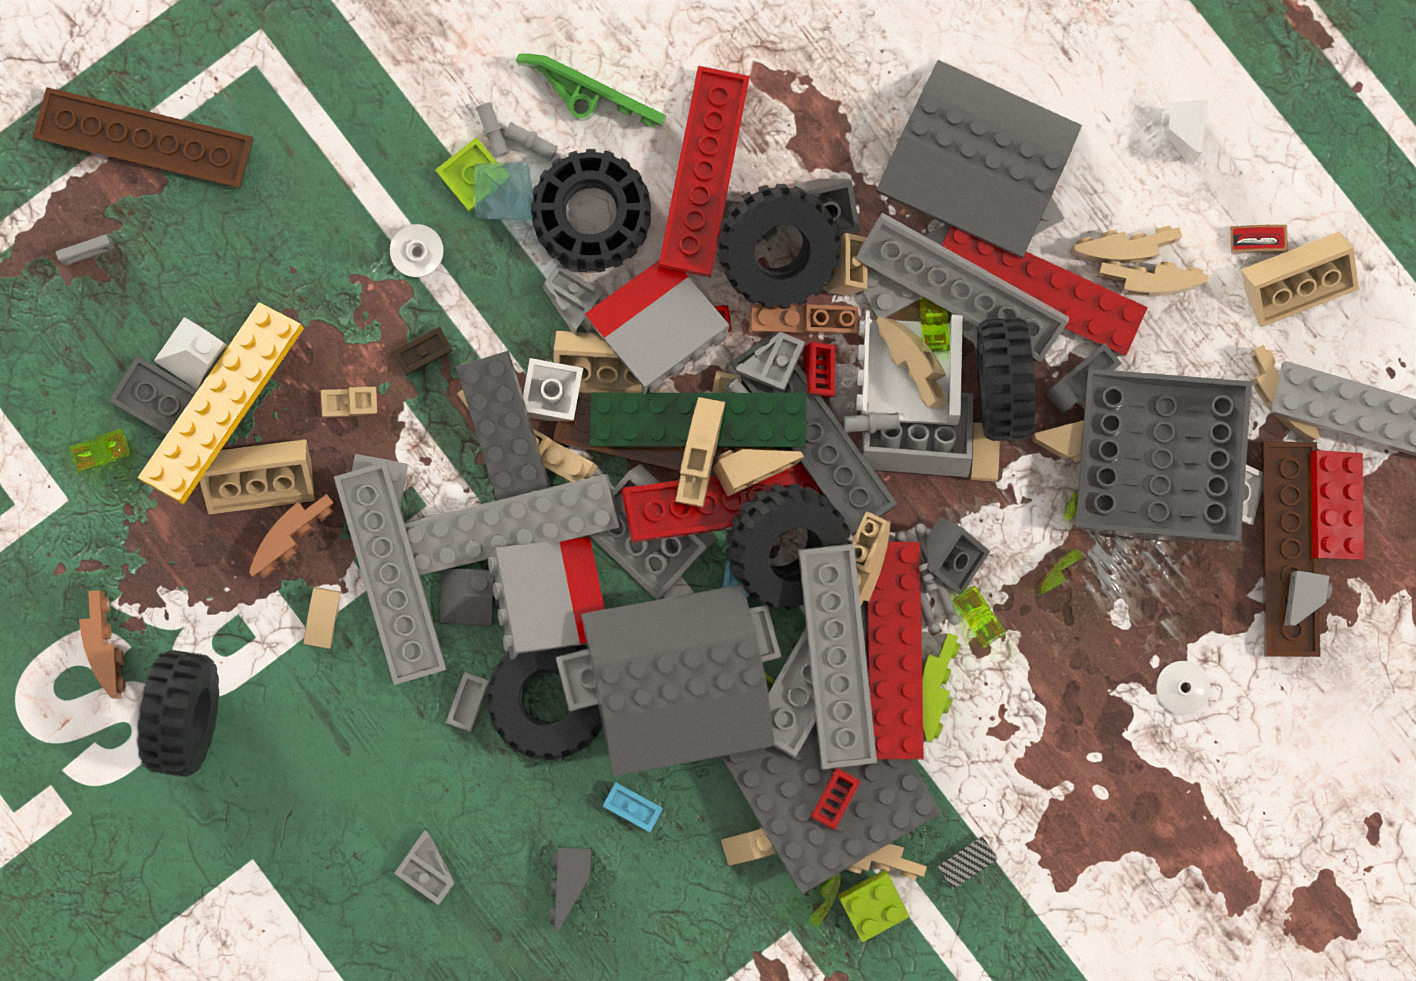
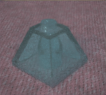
(503, 191)

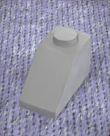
(1306, 595)

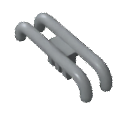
(930, 583)

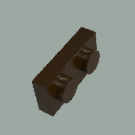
(422, 351)

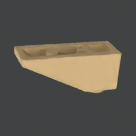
(749, 467)

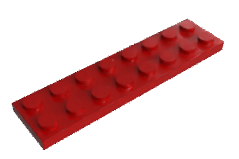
(704, 171)
(1091, 308)
(656, 514)
(896, 655)

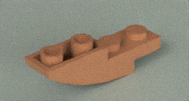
(804, 319)
(279, 541)
(103, 657)

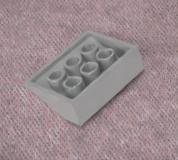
(924, 447)
(654, 562)

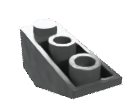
(573, 872)

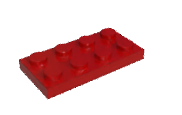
(1337, 505)

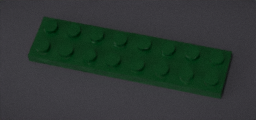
(666, 419)

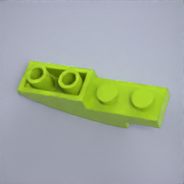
(936, 698)

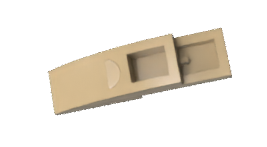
(1117, 247)
(1162, 281)
(912, 352)
(1266, 387)
(700, 452)
(563, 461)
(870, 551)
(890, 857)

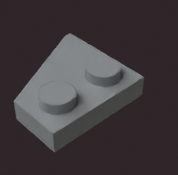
(571, 296)
(773, 362)
(426, 869)

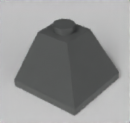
(838, 199)
(954, 554)
(467, 597)

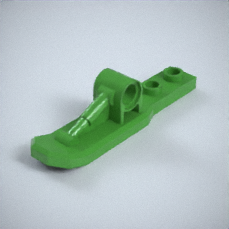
(577, 87)

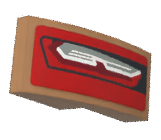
(1259, 239)

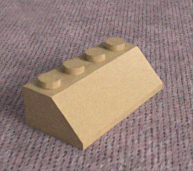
(1300, 278)
(601, 366)
(259, 477)

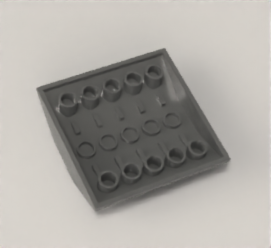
(979, 158)
(1164, 456)
(678, 680)

